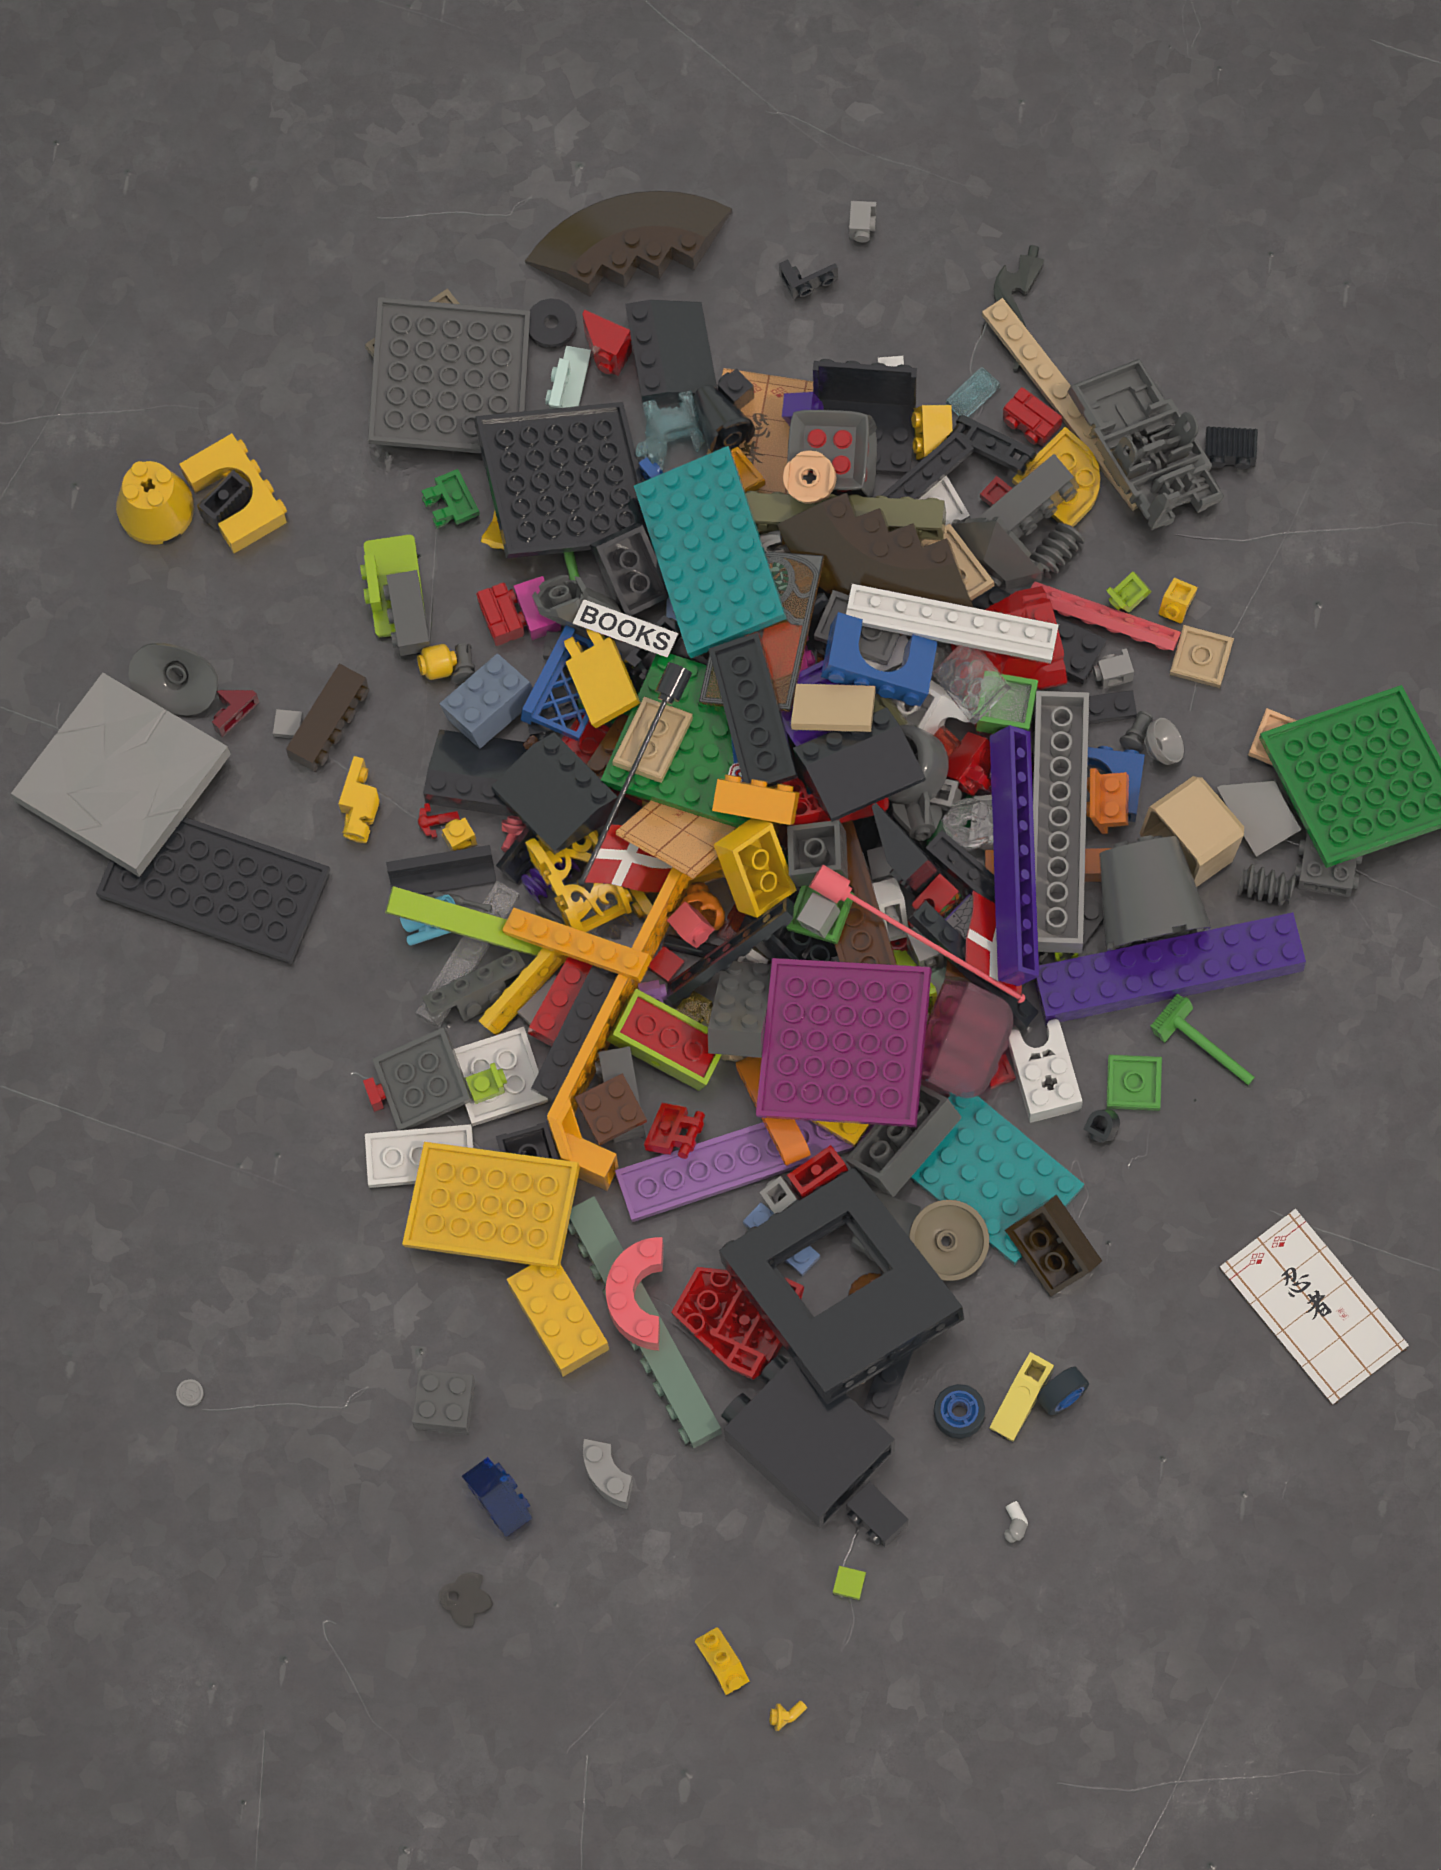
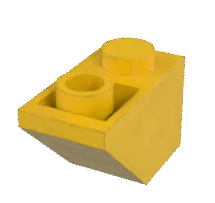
(931, 427)

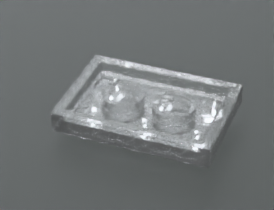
(971, 681)

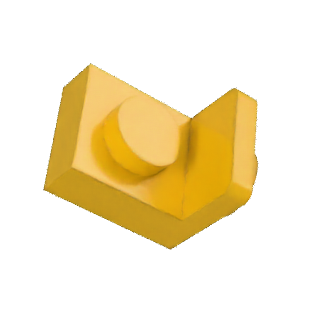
(1177, 600)

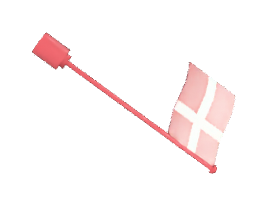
(980, 939)

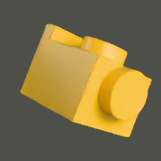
(459, 835)

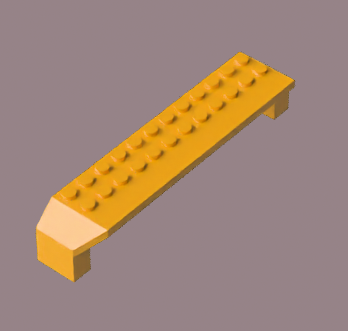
(595, 1162)

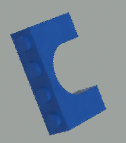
(846, 665)
(1119, 762)

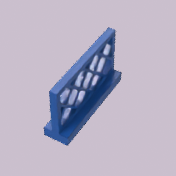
(547, 681)

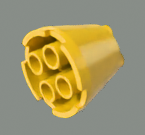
(154, 503)

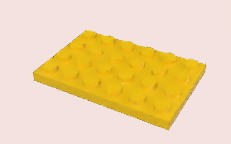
(491, 1204)

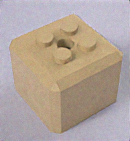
(1202, 825)

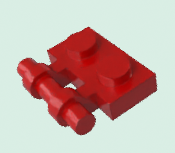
(667, 1127)

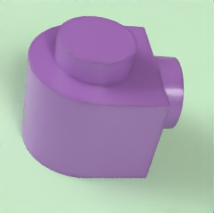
(654, 989)

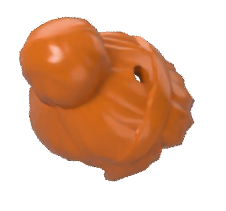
(706, 903)

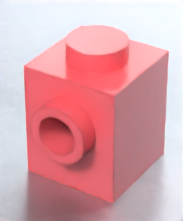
(690, 925)

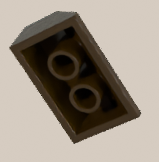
(1053, 1245)

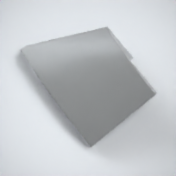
(1262, 812)

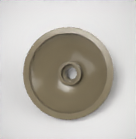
(966, 1234)

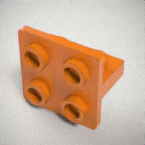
(1108, 799)

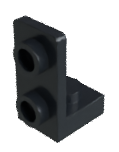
(804, 286)

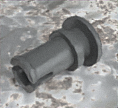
(464, 666)
(1135, 736)

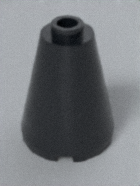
(721, 419)

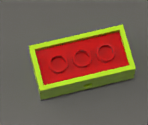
(664, 1039)

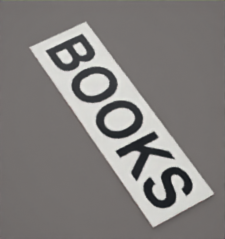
(625, 628)

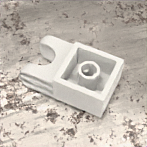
(933, 711)
(1045, 1066)

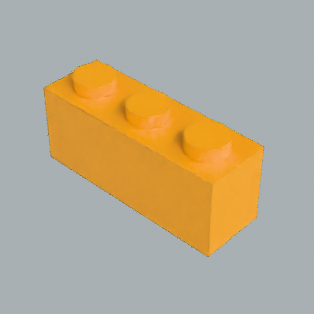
(756, 800)

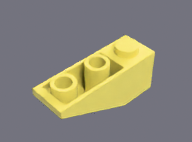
(1022, 1396)

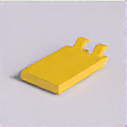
(601, 678)

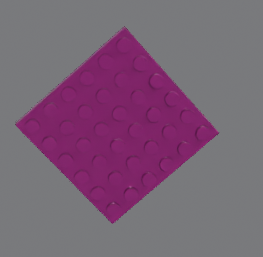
(844, 1042)

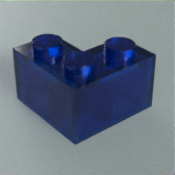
(497, 1495)

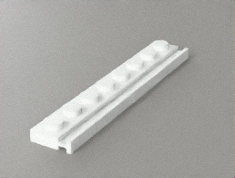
(953, 623)

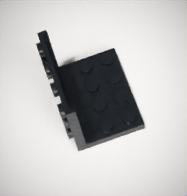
(881, 392)

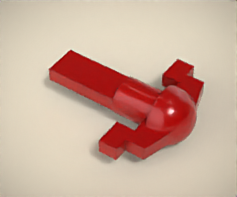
(426, 821)

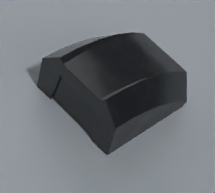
(531, 1141)

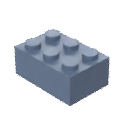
(487, 700)

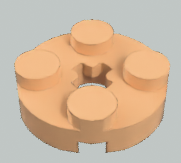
(800, 465)

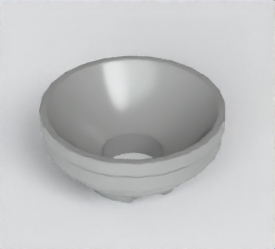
(1164, 742)

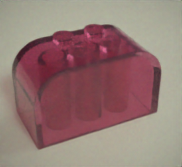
(964, 1039)

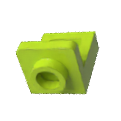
(1128, 593)

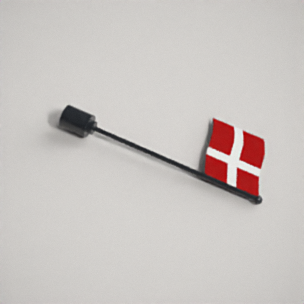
(613, 857)

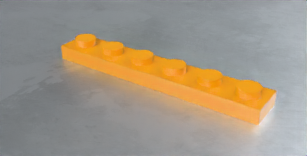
(577, 944)

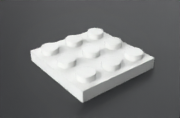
(512, 1054)

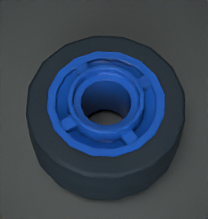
(1062, 1390)
(959, 1396)

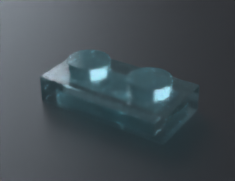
(973, 393)

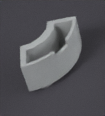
(605, 1475)

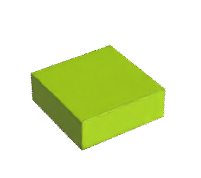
(849, 1583)

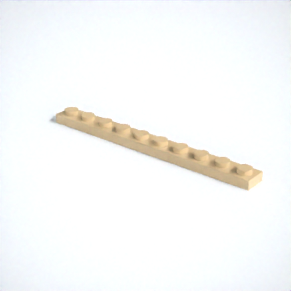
(1045, 377)

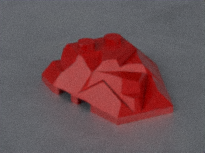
(1034, 605)
(727, 1321)

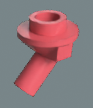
(514, 827)

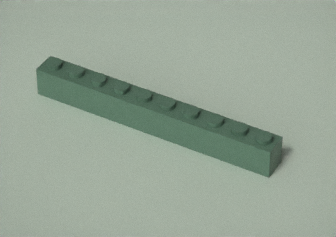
(666, 1365)

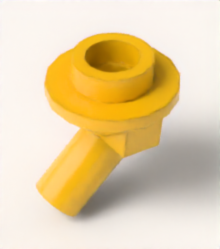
(780, 1717)

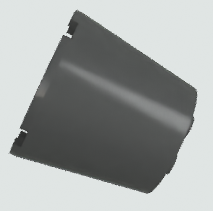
(1148, 892)

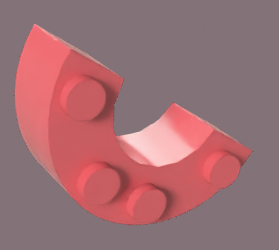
(621, 1284)

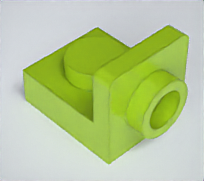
(486, 1084)

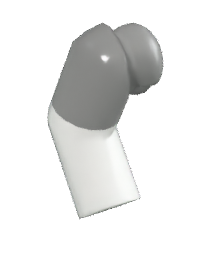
(1018, 1525)

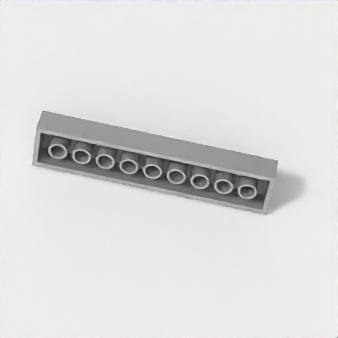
(1060, 817)

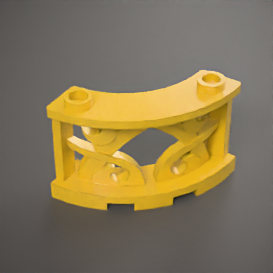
(573, 911)

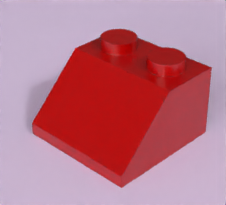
(608, 343)

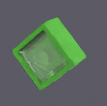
(1013, 708)

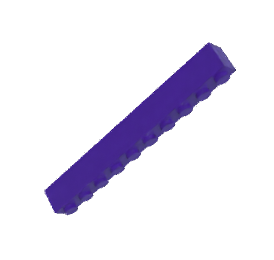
(1014, 856)

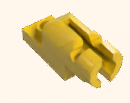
(358, 802)

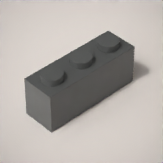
(406, 612)

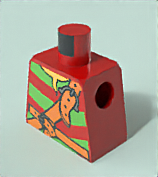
(940, 895)

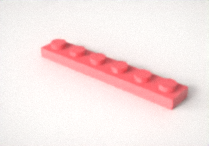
(1112, 619)

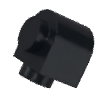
(1102, 1125)

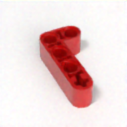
(810, 811)

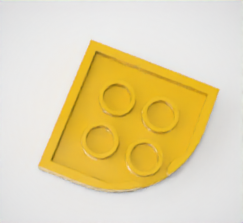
(1081, 464)

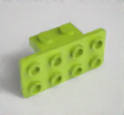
(381, 559)

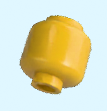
(436, 661)

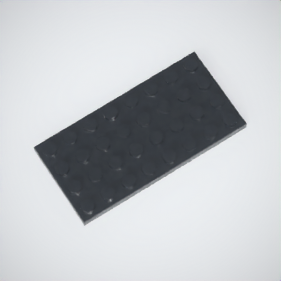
(224, 889)

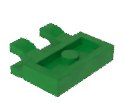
(456, 497)

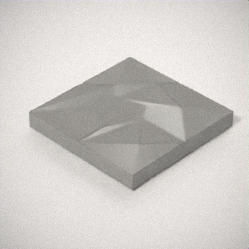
(121, 774)

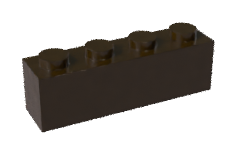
(327, 718)

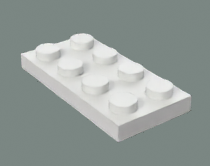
(396, 1155)

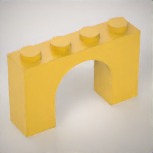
(260, 515)

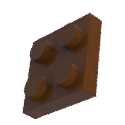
(610, 1109)

